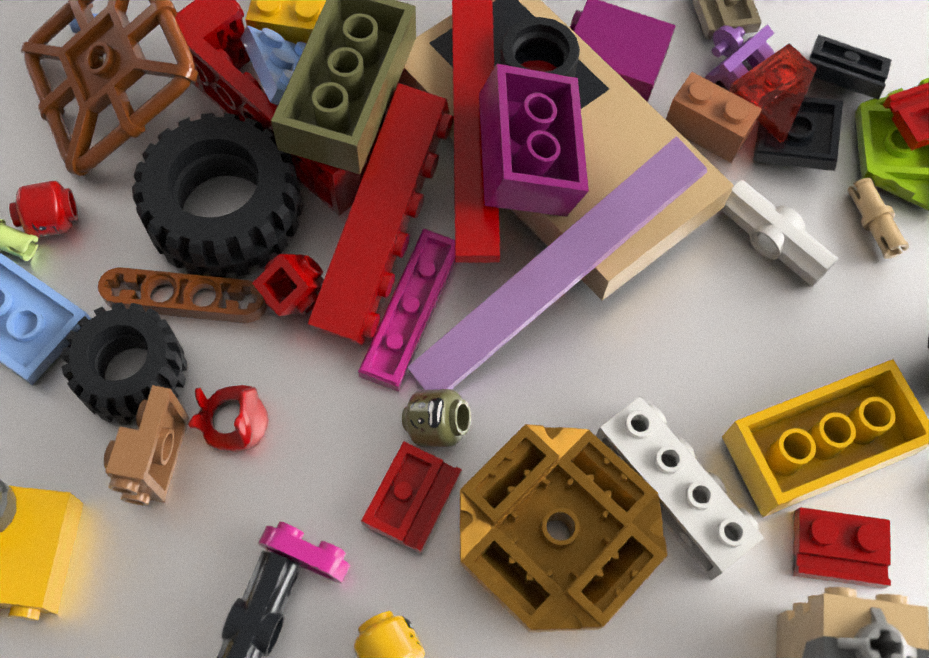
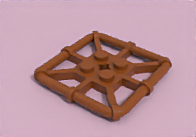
(101, 84)

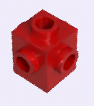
(290, 284)

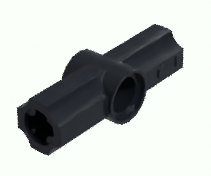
(257, 616)

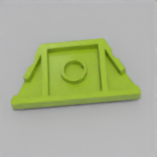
(887, 156)

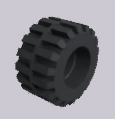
(105, 338)

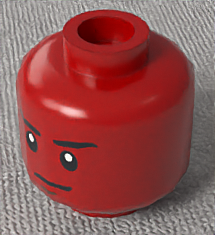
(44, 209)

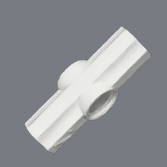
(778, 233)

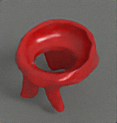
(249, 424)

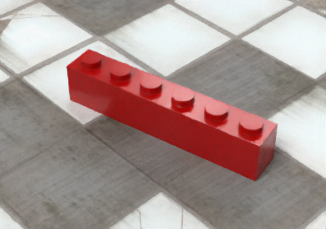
(381, 215)

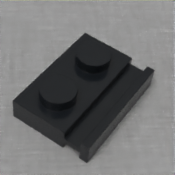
(849, 66)

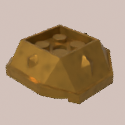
(570, 479)

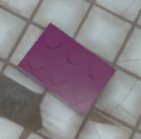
(532, 141)

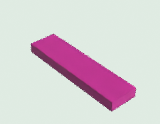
(409, 311)

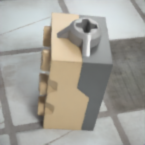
(853, 627)

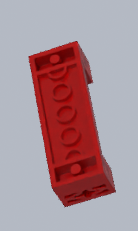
(213, 37)

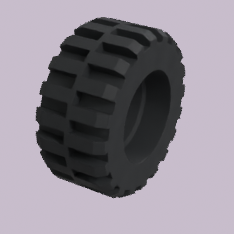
(206, 151)

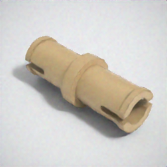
(878, 218)

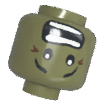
(436, 418)

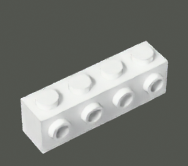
(690, 498)

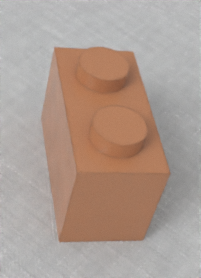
(712, 116)

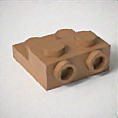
(145, 458)

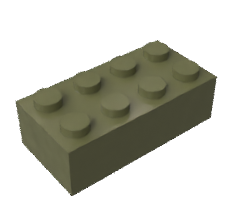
(345, 81)

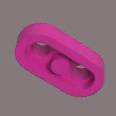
(322, 560)

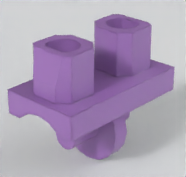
(731, 45)

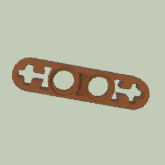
(184, 289)

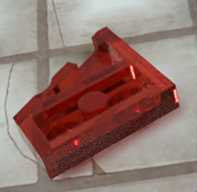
(777, 89)

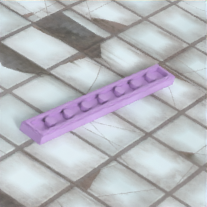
(559, 267)

